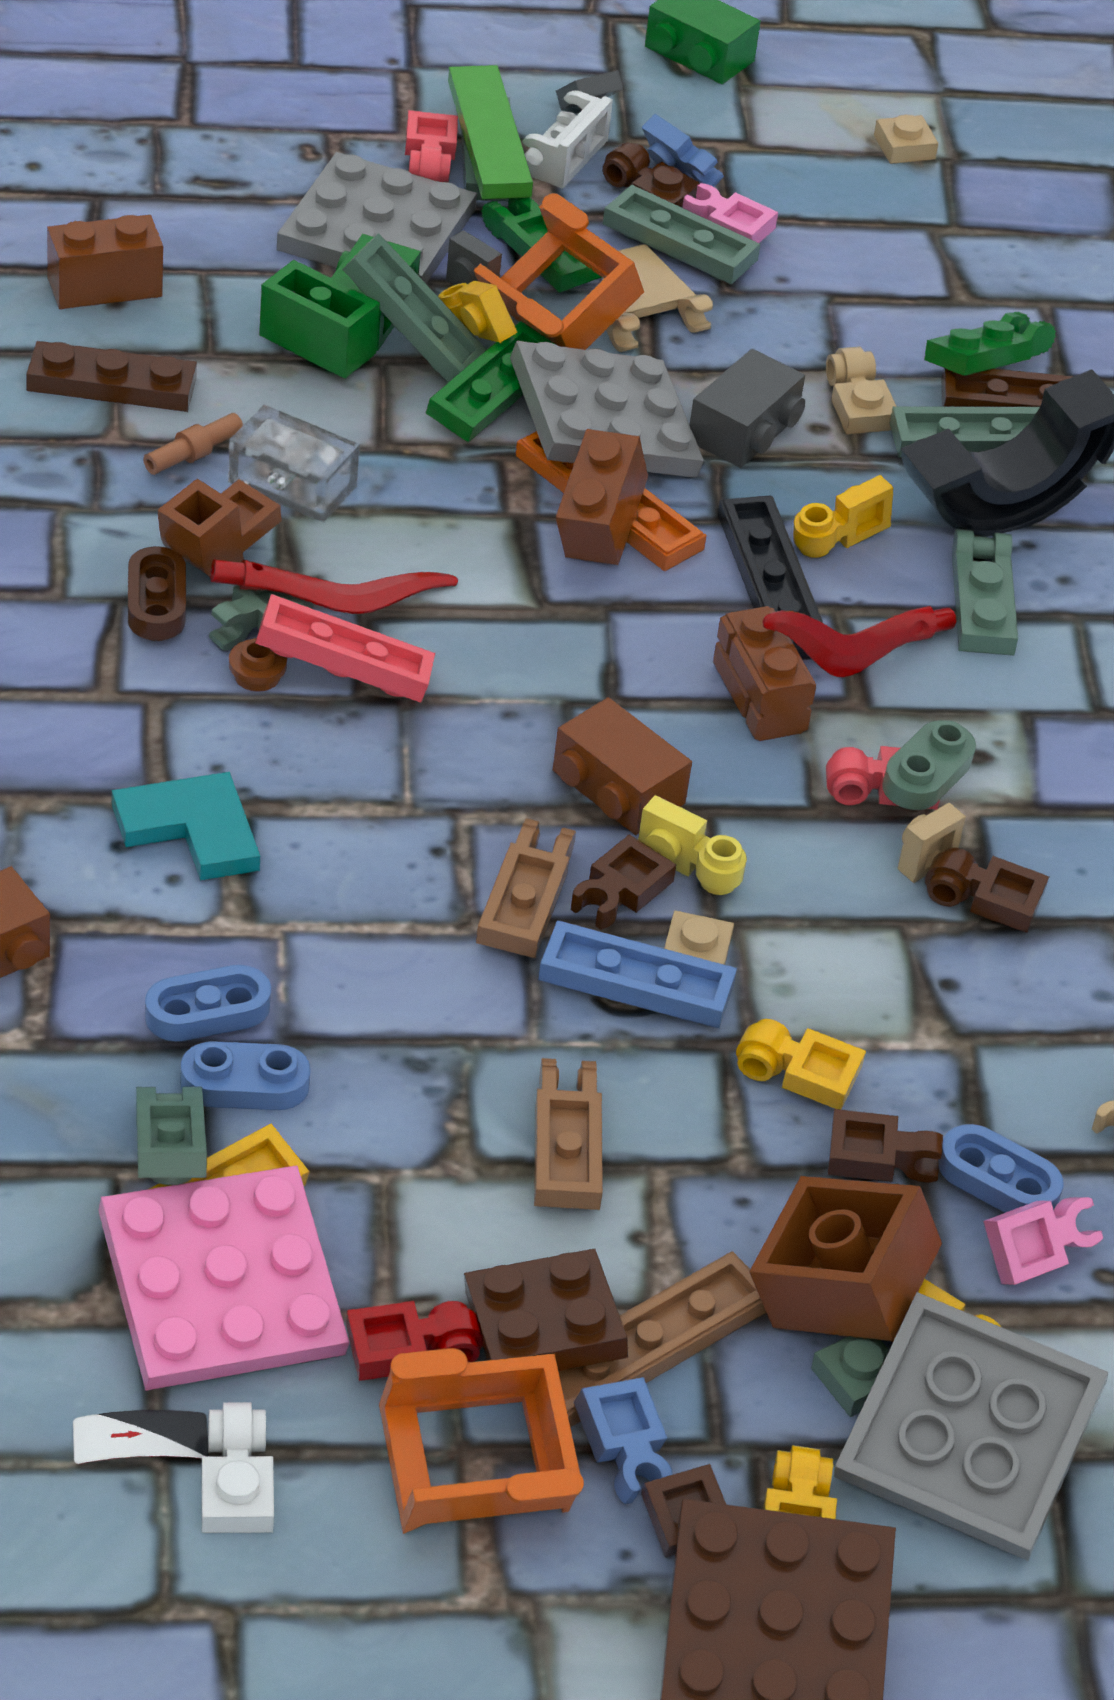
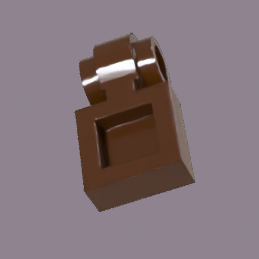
(630, 166)
(1000, 892)

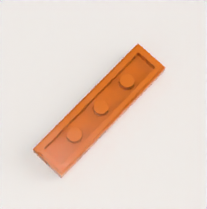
(656, 529)

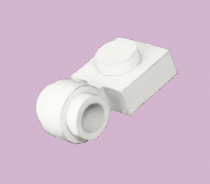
(237, 1486)

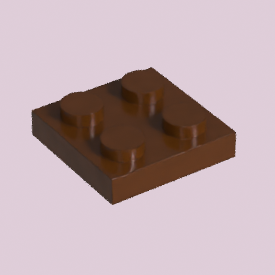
(548, 1308)

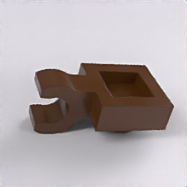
(872, 1146)

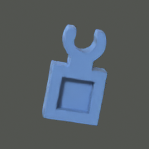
(677, 150)
(624, 1428)

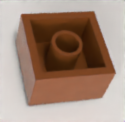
(846, 1257)

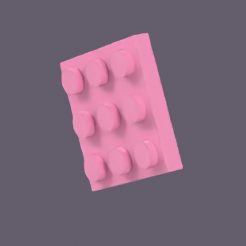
(222, 1277)

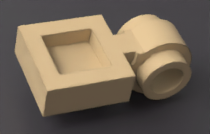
(858, 398)

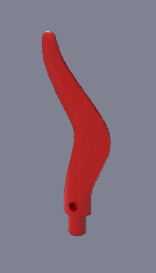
(334, 596)
(851, 653)

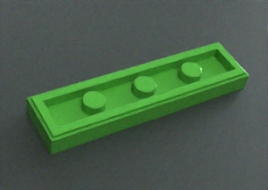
(490, 132)

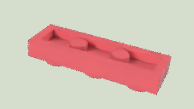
(345, 648)

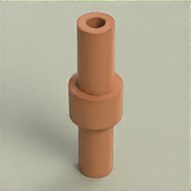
(192, 443)

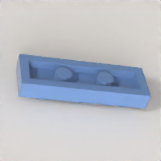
(637, 974)

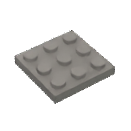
(371, 199)
(609, 393)
(971, 1425)

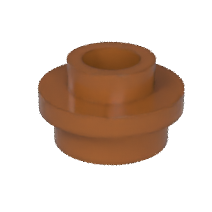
(256, 666)

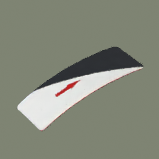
(140, 1435)

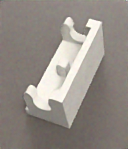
(570, 140)

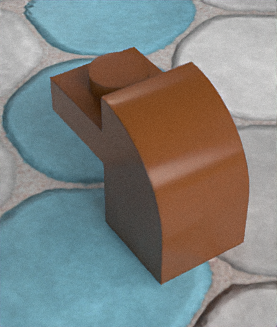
(214, 524)

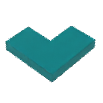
(194, 808)

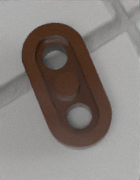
(156, 593)

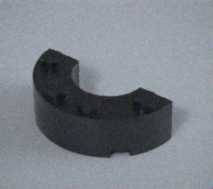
(1027, 474)

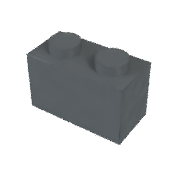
(747, 408)

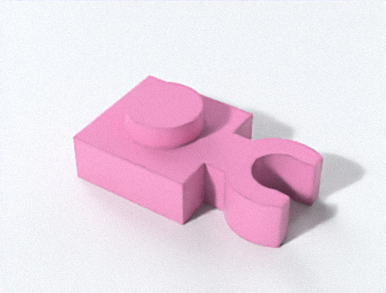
(734, 213)
(1034, 1236)

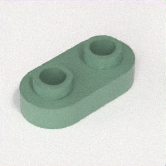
(929, 765)

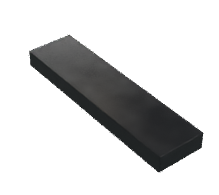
(766, 557)

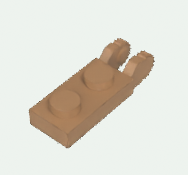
(525, 892)
(568, 1140)

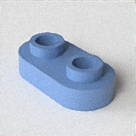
(207, 1003)
(247, 1075)
(997, 1169)

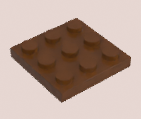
(777, 1606)

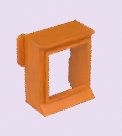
(599, 308)
(446, 1382)

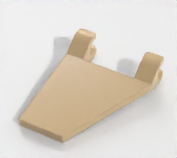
(661, 293)

